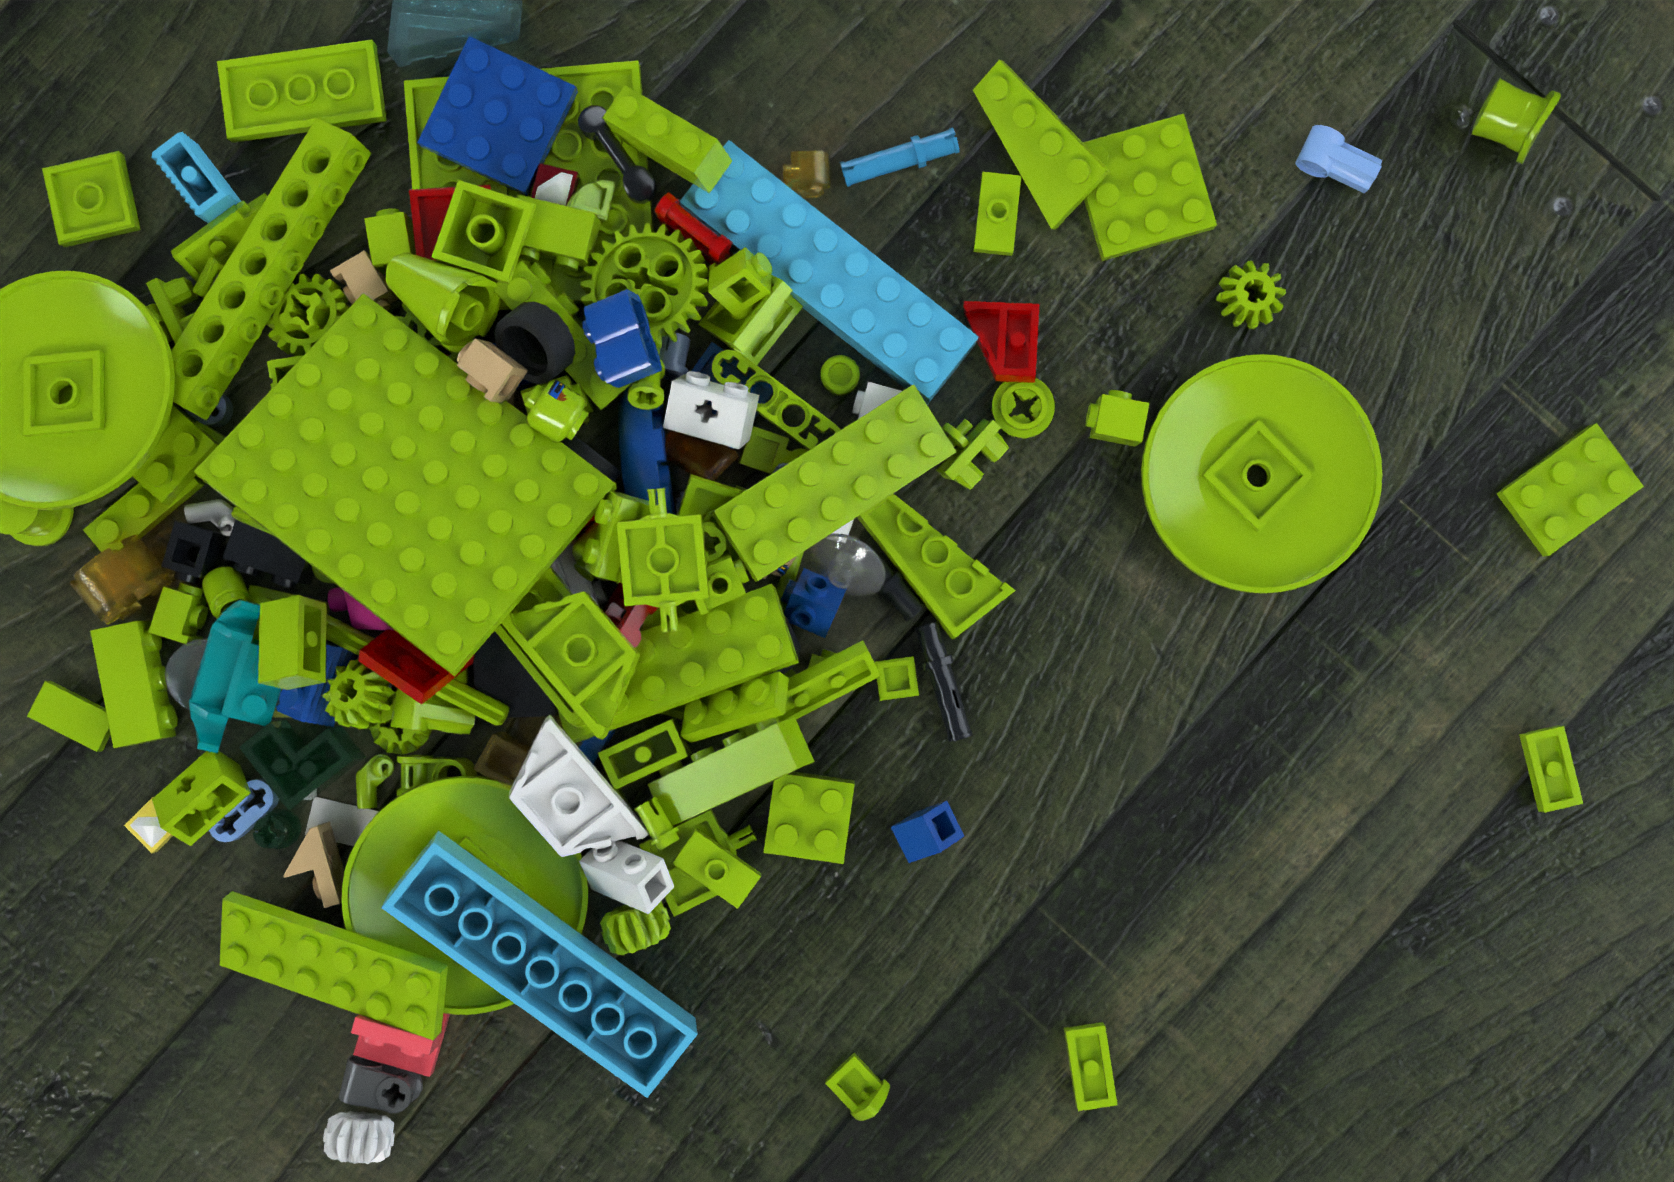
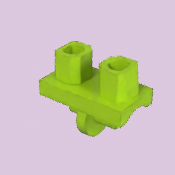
(169, 300)
(982, 439)

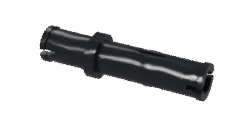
(943, 681)

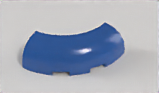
(643, 450)

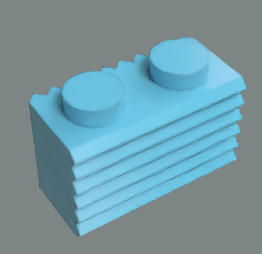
(195, 177)

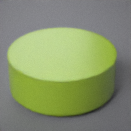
(840, 375)

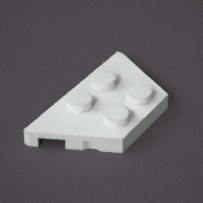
(570, 797)

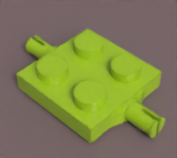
(663, 560)
(687, 890)

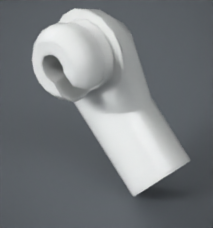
(215, 510)

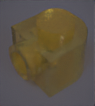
(808, 173)

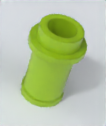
(657, 824)

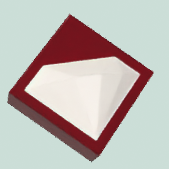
(554, 184)

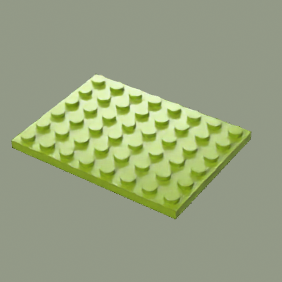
(406, 483)

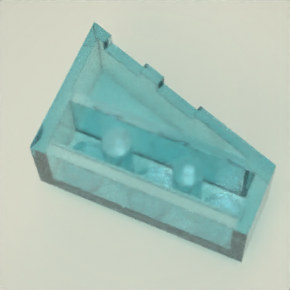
(442, 26)

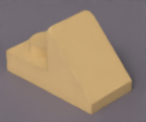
(321, 855)

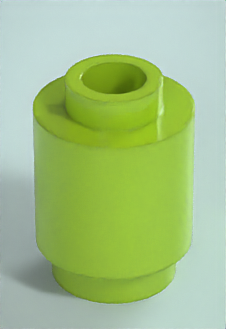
(223, 588)

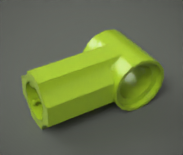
(433, 715)

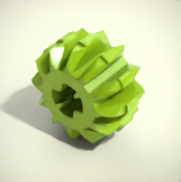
(1264, 293)
(357, 696)
(633, 930)

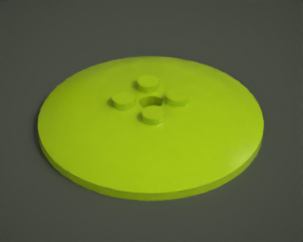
(122, 376)
(1317, 464)
(488, 826)

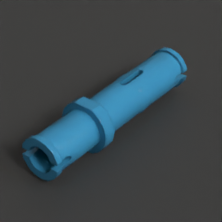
(899, 157)

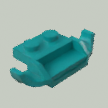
(229, 678)

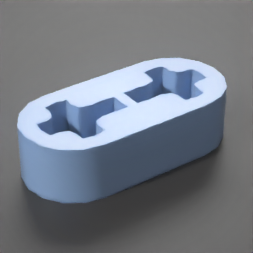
(249, 815)

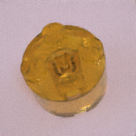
(119, 579)

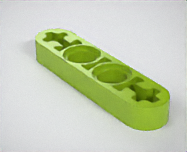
(780, 400)

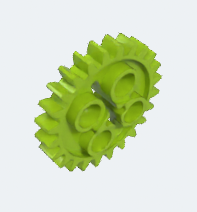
(657, 255)

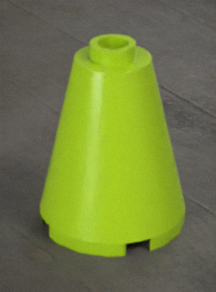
(444, 298)

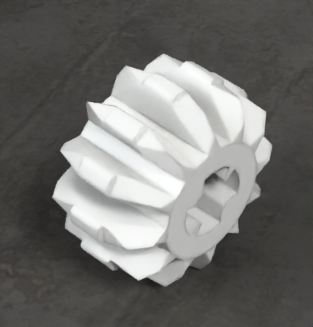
(358, 1137)

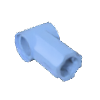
(1329, 155)

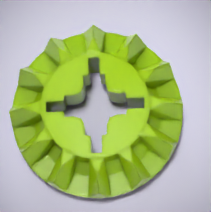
(1041, 410)
(390, 739)

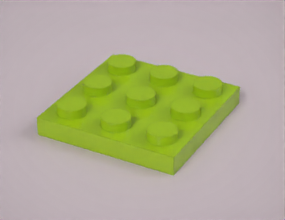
(1151, 191)

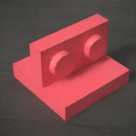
(396, 1046)

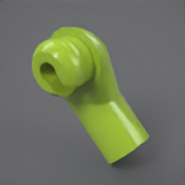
(370, 777)

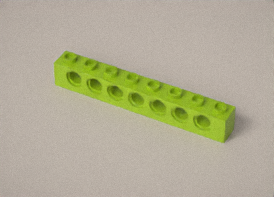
(264, 265)

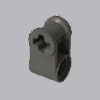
(373, 1086)

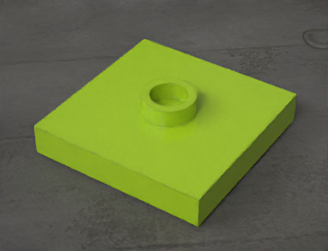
(91, 199)

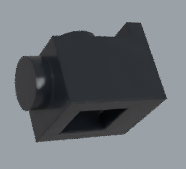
(180, 550)

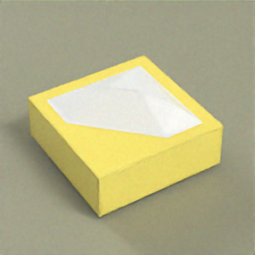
(146, 828)

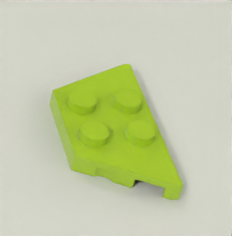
(579, 655)

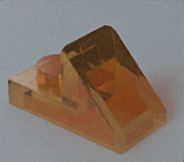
(698, 455)

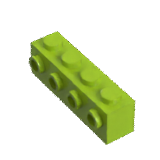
(532, 284)
(732, 771)

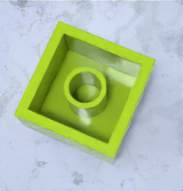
(809, 817)

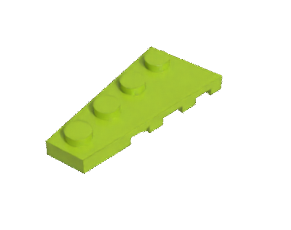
(1044, 150)
(939, 572)

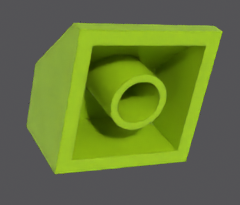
(484, 232)

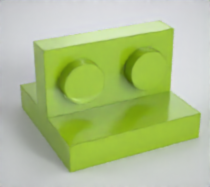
(757, 326)

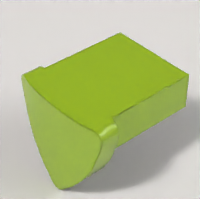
(858, 1088)

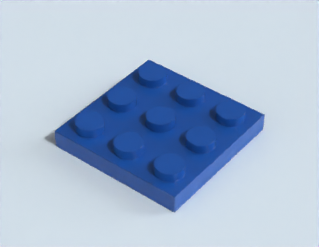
(497, 116)

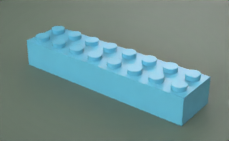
(834, 275)
(541, 964)

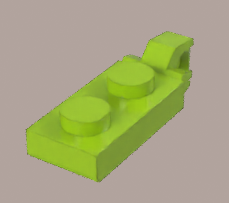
(217, 238)

